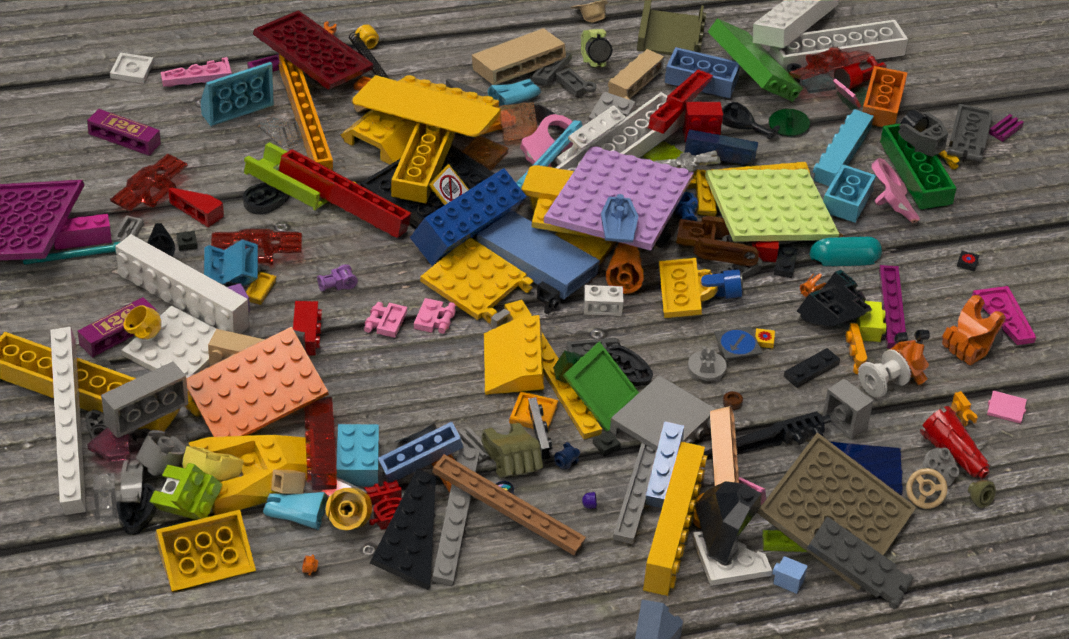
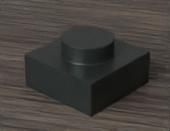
(186, 240)
(606, 443)

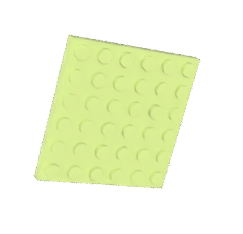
(770, 205)

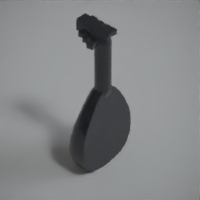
(739, 117)

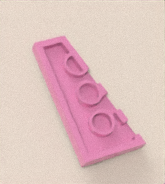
(196, 73)

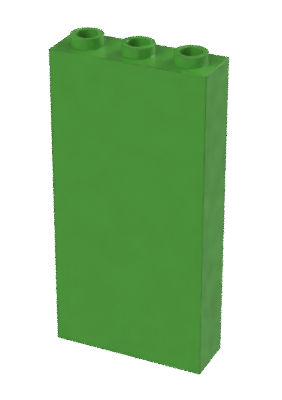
(755, 60)

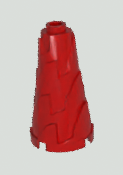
(947, 431)

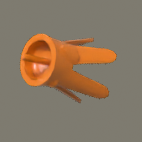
(809, 286)

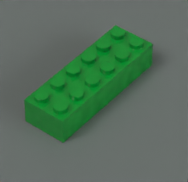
(920, 172)

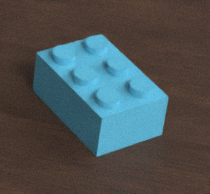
(849, 193)
(358, 453)

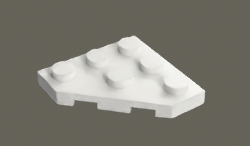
(741, 567)

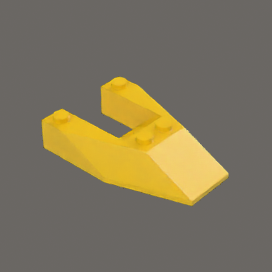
(260, 457)

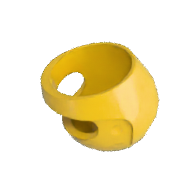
(145, 322)

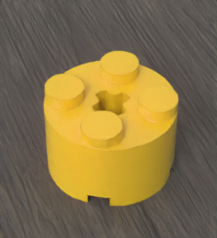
(340, 516)

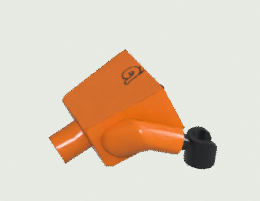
(913, 353)

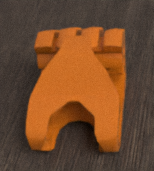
(974, 334)

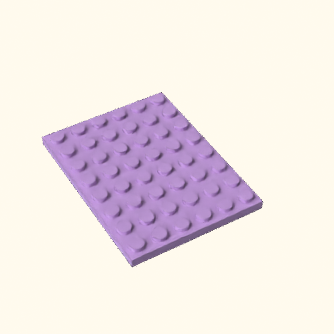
(604, 174)

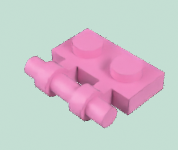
(429, 313)
(391, 319)

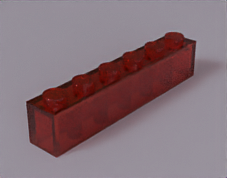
(320, 444)

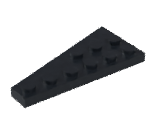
(409, 536)

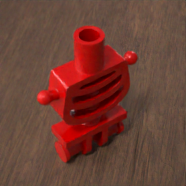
(385, 502)

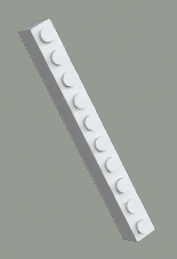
(67, 421)

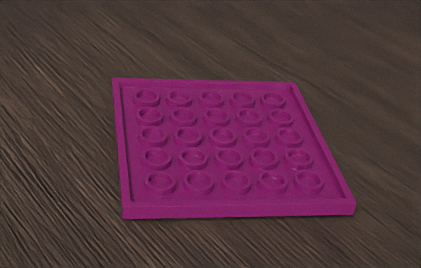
(34, 216)

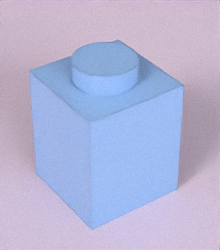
(789, 574)

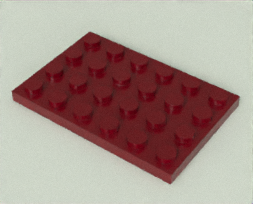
(313, 49)

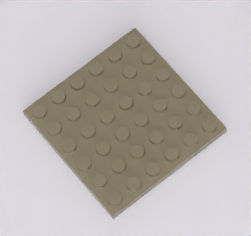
(835, 486)

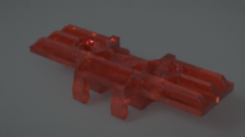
(822, 62)
(149, 178)
(289, 241)

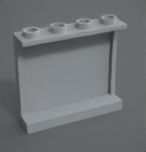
(658, 403)

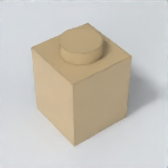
(288, 481)

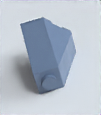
(657, 622)

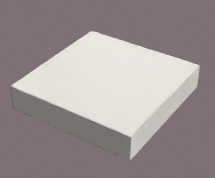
(131, 68)

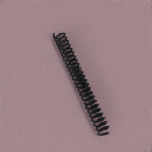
(360, 43)

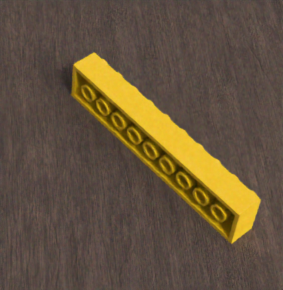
(31, 367)

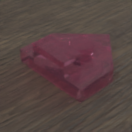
(110, 446)

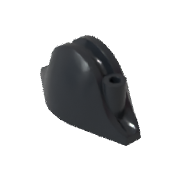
(161, 239)

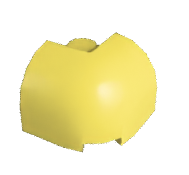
(218, 465)

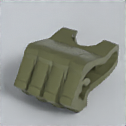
(513, 453)

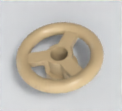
(934, 487)

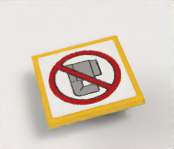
(448, 185)

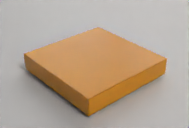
(521, 410)

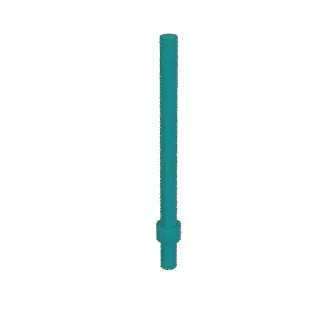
(74, 253)

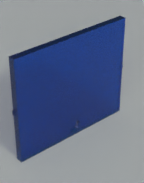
(878, 460)

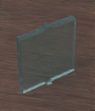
(819, 83)

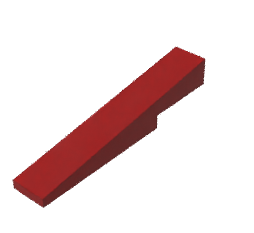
(676, 101)

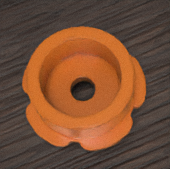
(309, 564)

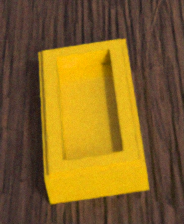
(260, 288)

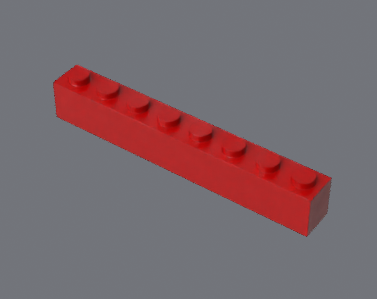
(346, 193)

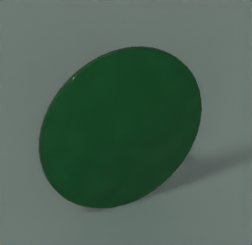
(791, 122)

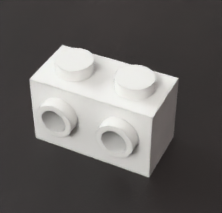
(603, 300)

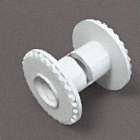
(876, 376)

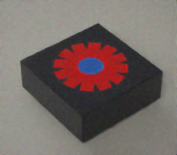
(968, 260)

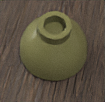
(982, 493)

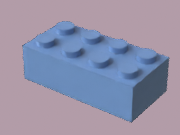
(686, 62)

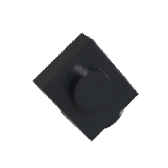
(549, 296)

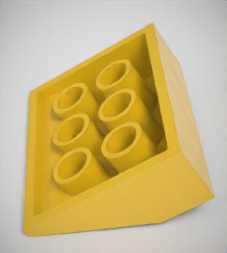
(514, 356)
(205, 550)

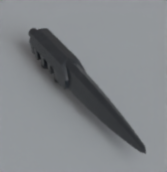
(781, 431)

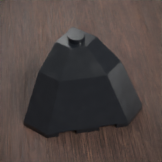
(834, 302)
(724, 515)

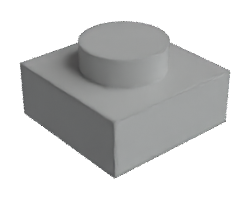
(500, 318)

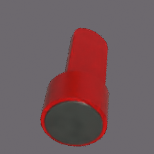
(853, 75)

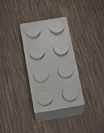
(145, 399)

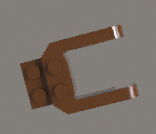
(702, 237)

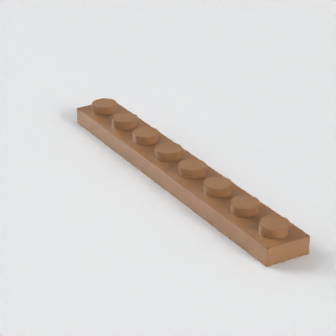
(509, 504)

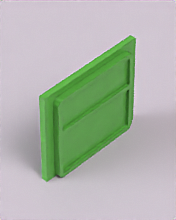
(600, 384)

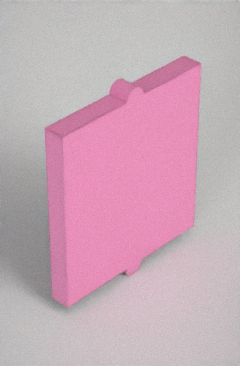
(847, 93)
(1006, 407)

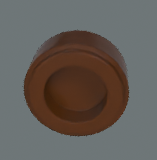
(733, 399)

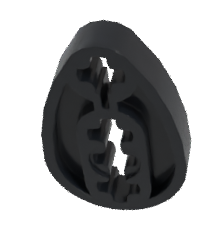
(263, 198)
(636, 364)
(142, 514)

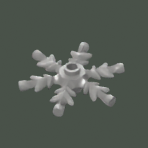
(690, 161)

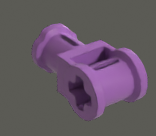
(338, 279)

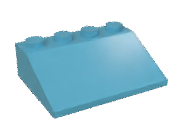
(238, 94)

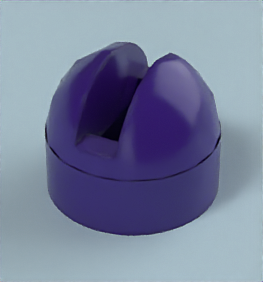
(589, 500)

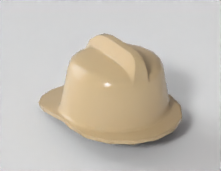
(593, 11)

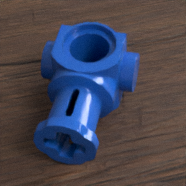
(686, 207)

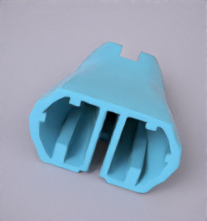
(514, 93)
(299, 508)

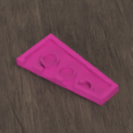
(1015, 324)

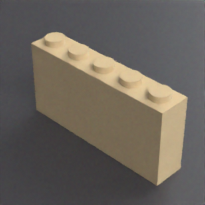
(518, 56)

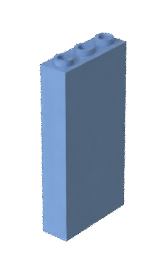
(539, 253)

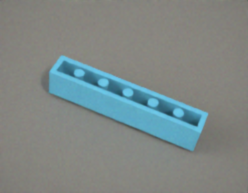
(843, 146)

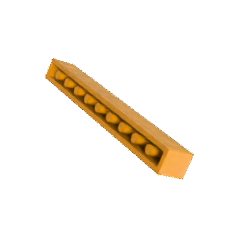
(305, 113)

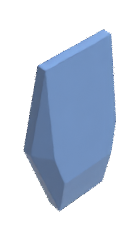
(619, 219)

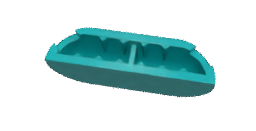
(846, 251)

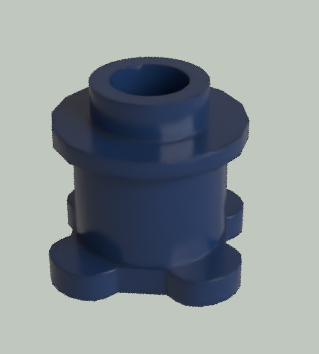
(567, 456)

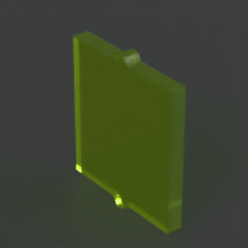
(663, 151)

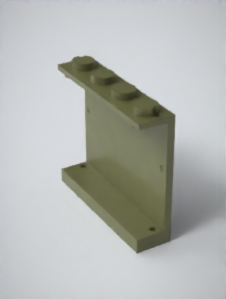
(666, 30)

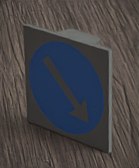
(737, 343)

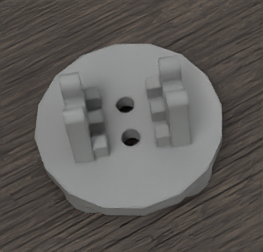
(707, 365)
(941, 460)

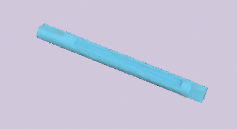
(554, 150)

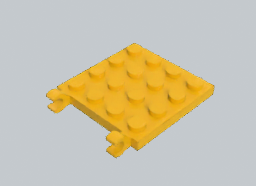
(475, 279)

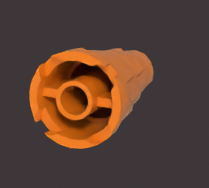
(625, 268)

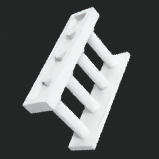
(591, 132)

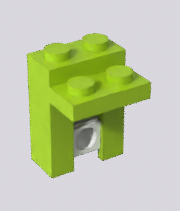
(187, 492)

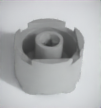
(159, 451)

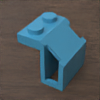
(233, 263)

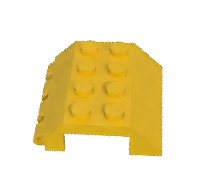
(382, 131)

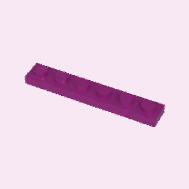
(892, 302)

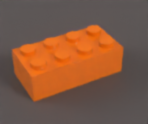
(884, 95)

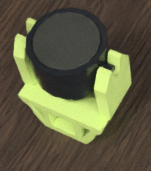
(595, 47)

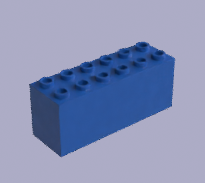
(467, 216)

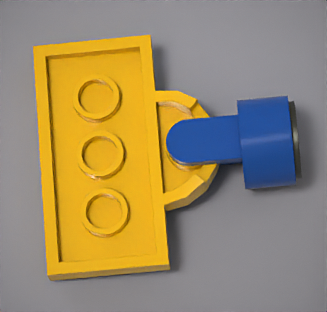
(686, 286)

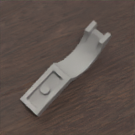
(131, 481)

